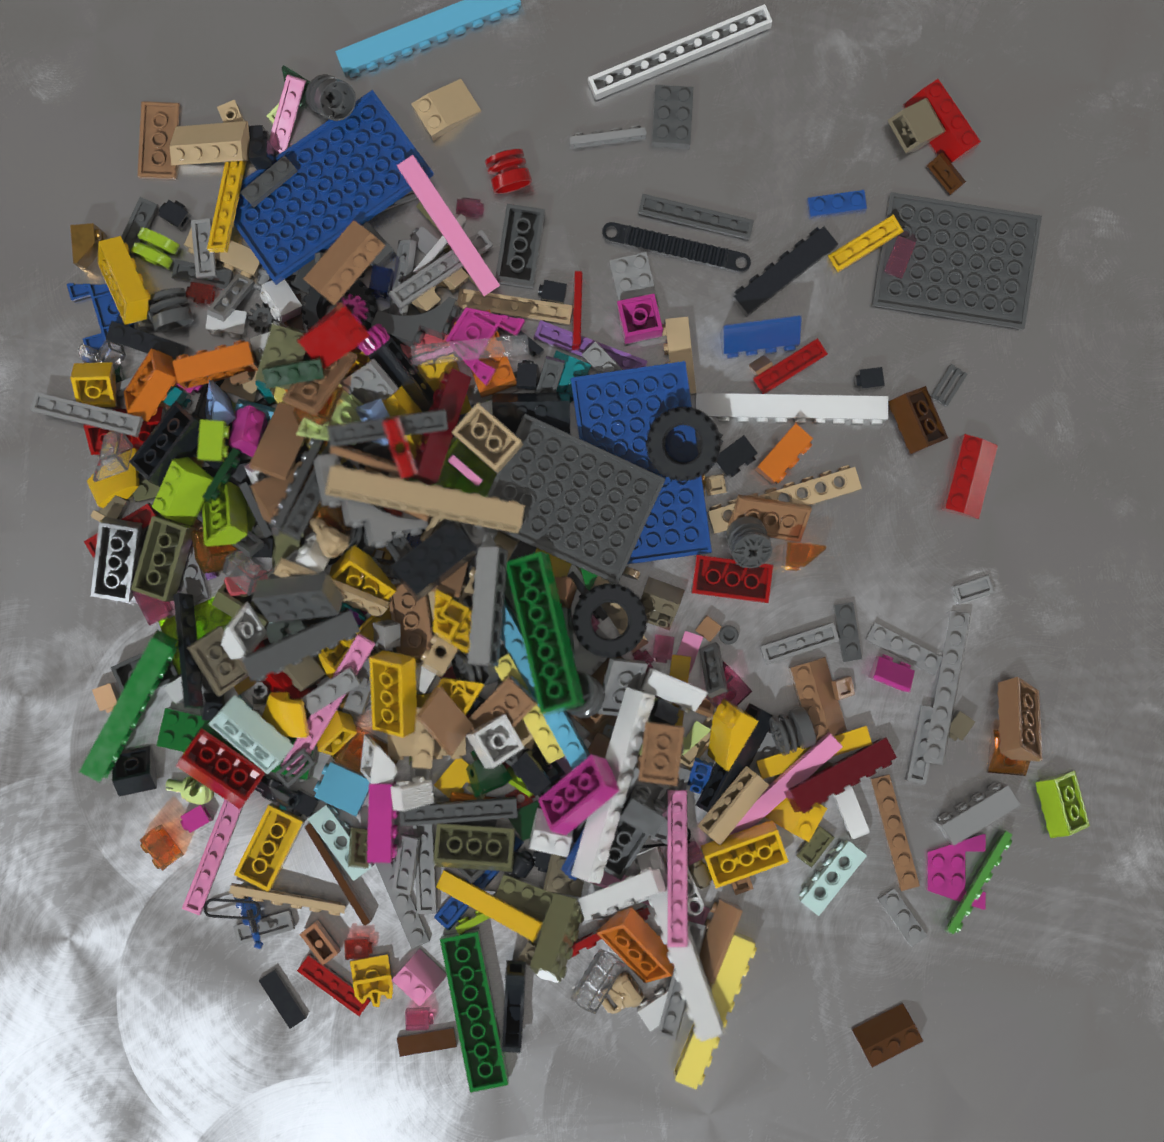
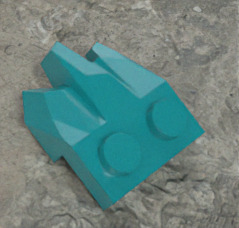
(572, 368)

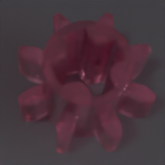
(643, 656)

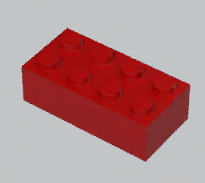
(729, 580)

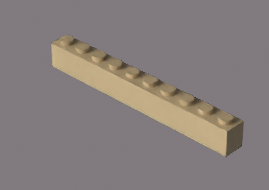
(424, 499)

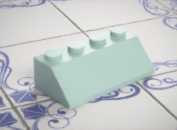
(251, 734)

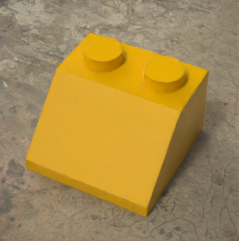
(94, 384)

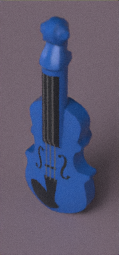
(250, 910)

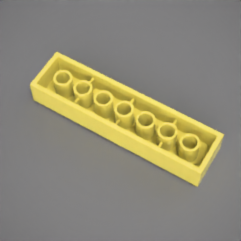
(697, 1053)

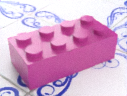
(578, 795)
(381, 824)

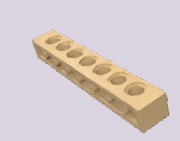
(850, 484)
(439, 664)

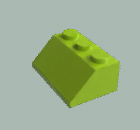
(182, 491)
(226, 518)
(1062, 804)

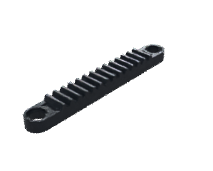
(676, 247)

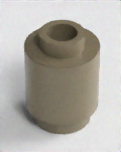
(700, 874)

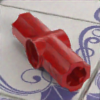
(395, 435)

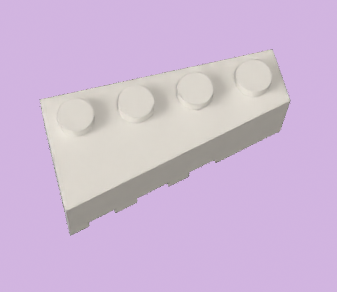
(622, 894)

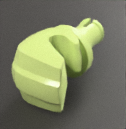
(188, 791)

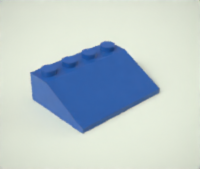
(760, 336)

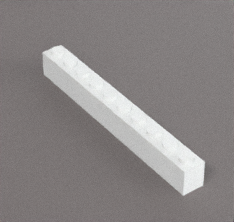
(680, 52)
(793, 407)
(621, 757)
(685, 959)

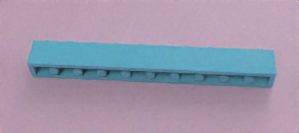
(421, 33)
(560, 722)

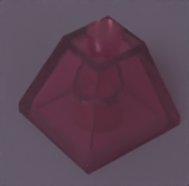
(736, 689)

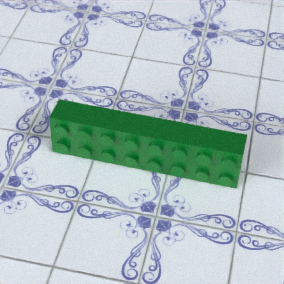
(544, 633)
(127, 708)
(181, 728)
(474, 1010)

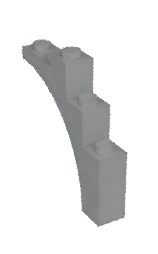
(379, 525)

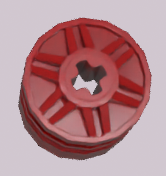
(508, 171)

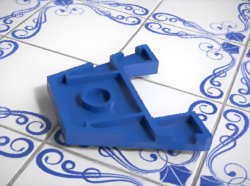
(104, 307)

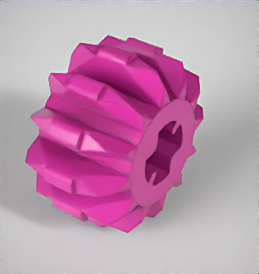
(357, 305)
(377, 338)

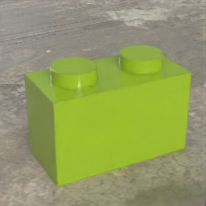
(212, 440)

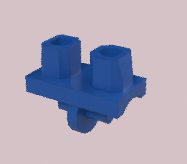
(699, 775)

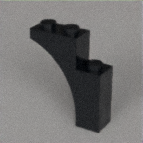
(513, 1006)

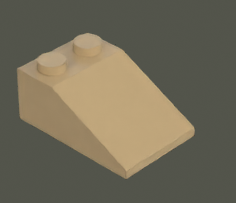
(445, 108)

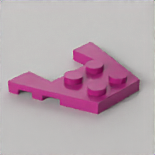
(480, 325)
(947, 869)

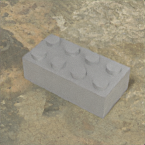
(977, 813)

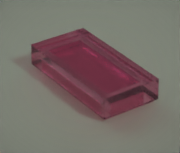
(899, 257)

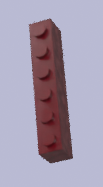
(435, 445)
(840, 774)

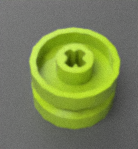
(155, 248)

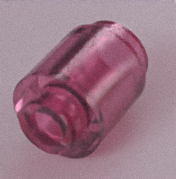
(469, 207)

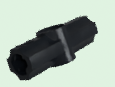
(277, 792)

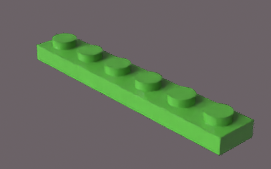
(983, 876)

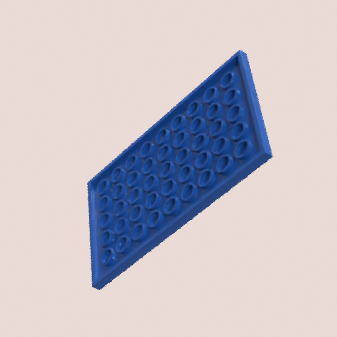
(342, 176)
(615, 415)

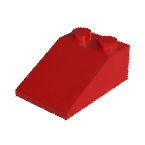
(333, 336)

